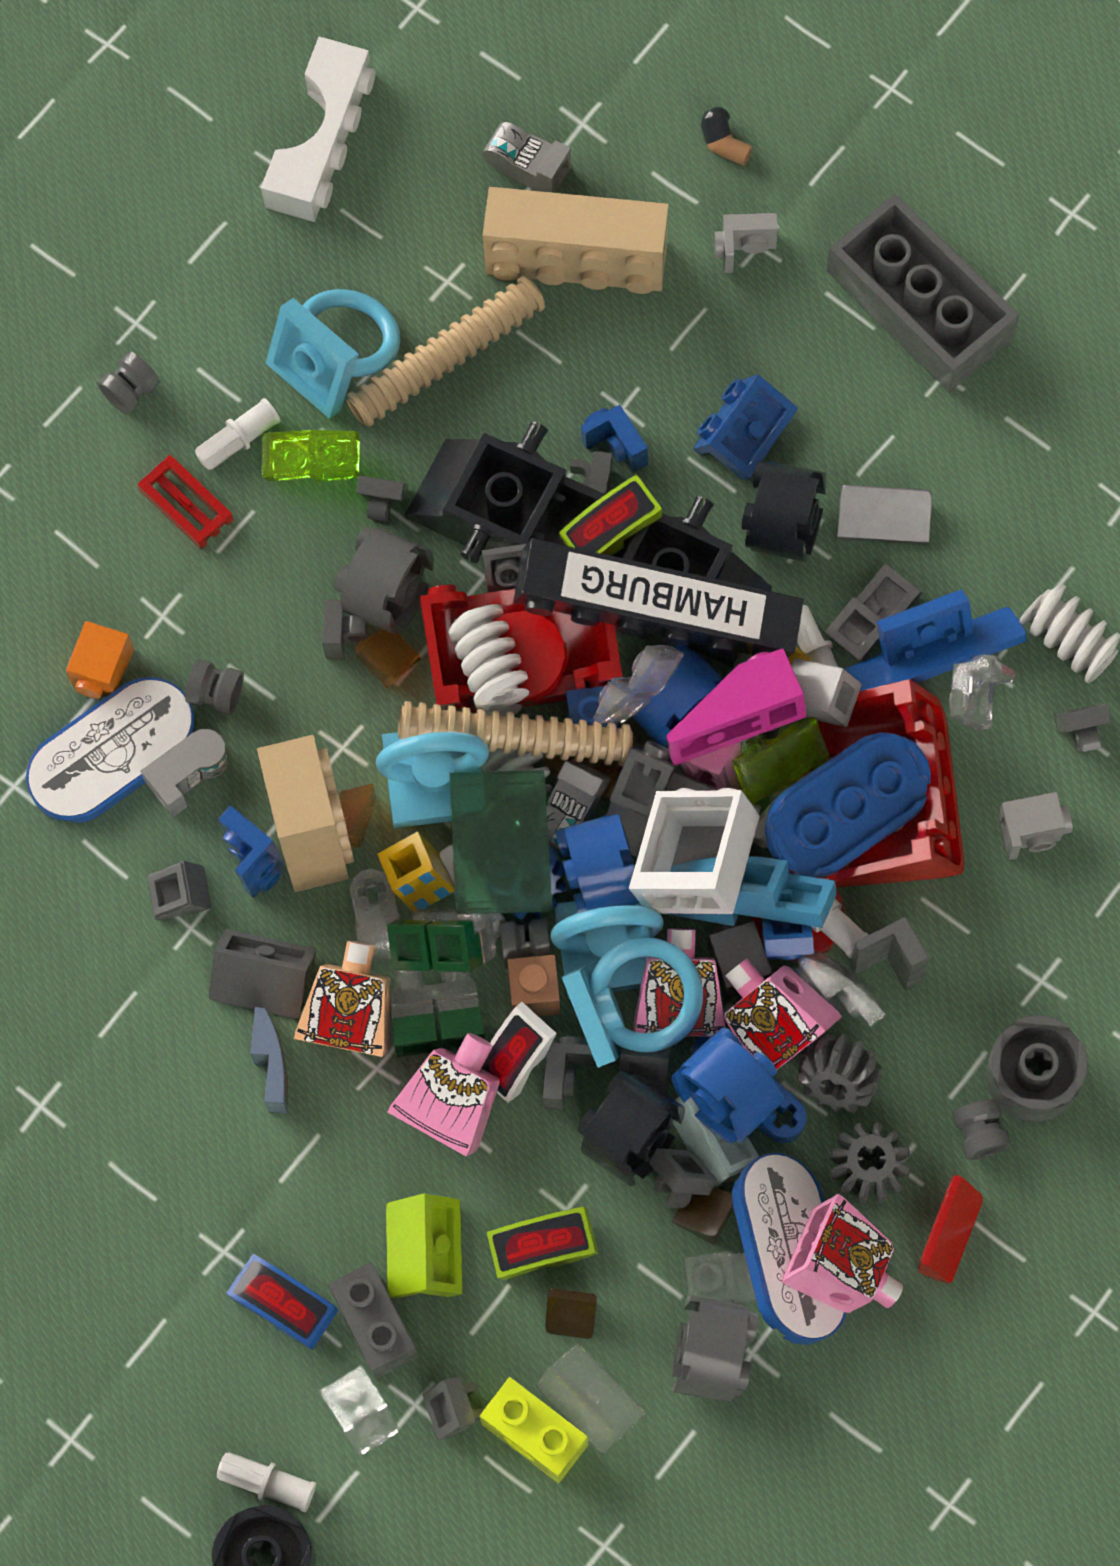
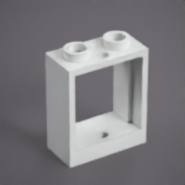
(694, 891)

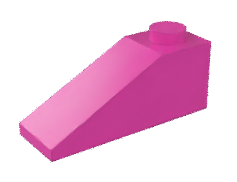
(743, 705)

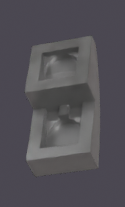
(882, 597)

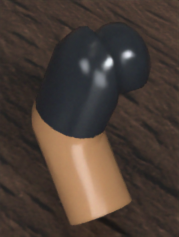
(719, 137)

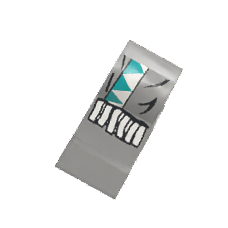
(528, 158)
(184, 766)
(574, 797)

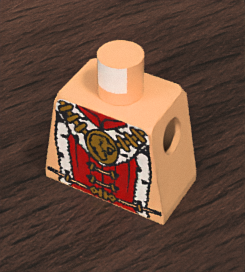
(349, 1005)

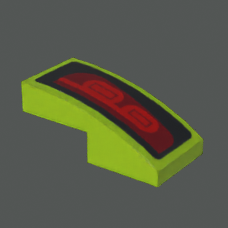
(613, 519)
(542, 1242)

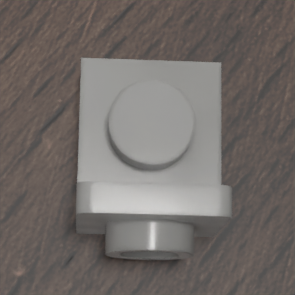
(745, 232)

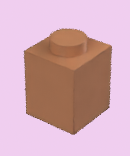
(535, 984)

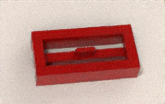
(210, 527)

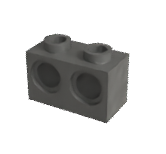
(373, 1320)

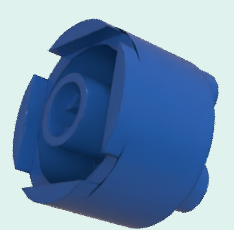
(680, 695)
(599, 862)
(728, 1086)

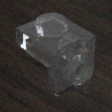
(973, 690)
(360, 1410)

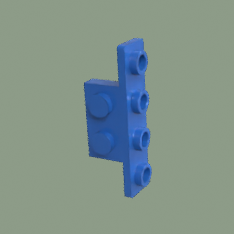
(934, 638)

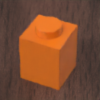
(99, 660)

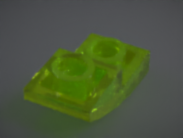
(310, 453)
(781, 761)

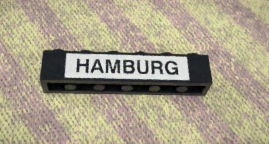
(655, 601)

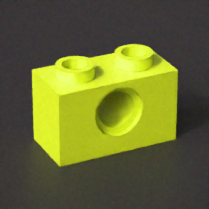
(534, 1430)

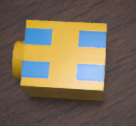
(416, 872)

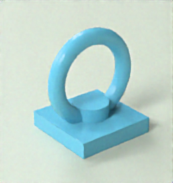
(320, 361)
(420, 773)
(592, 933)
(600, 1012)

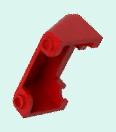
(590, 649)
(931, 841)

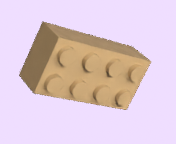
(575, 239)
(306, 812)

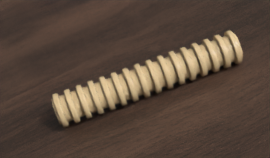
(444, 352)
(522, 733)

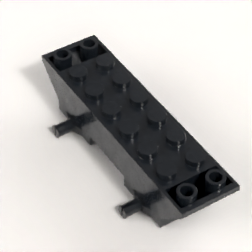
(507, 494)

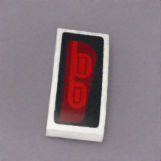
(517, 1049)

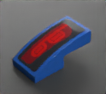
(282, 1301)

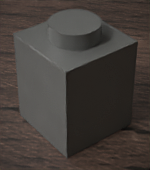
(733, 945)

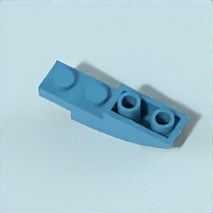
(770, 893)

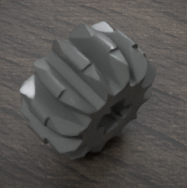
(840, 1073)
(872, 1179)

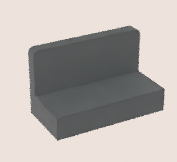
(898, 945)
(260, 973)

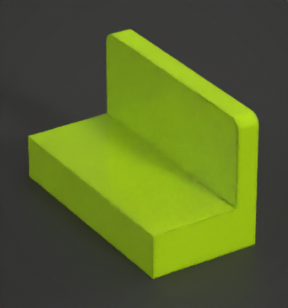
(424, 1246)

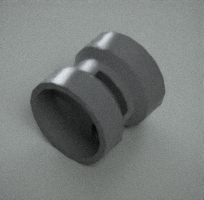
(128, 382)
(214, 686)
(524, 939)
(982, 1129)

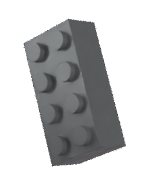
(922, 292)

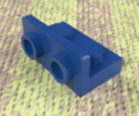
(745, 425)
(255, 851)

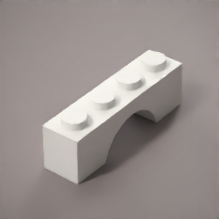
(301, 175)

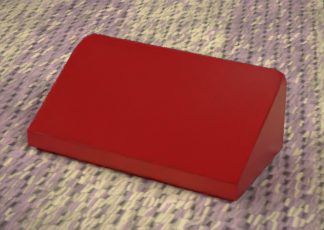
(951, 1231)

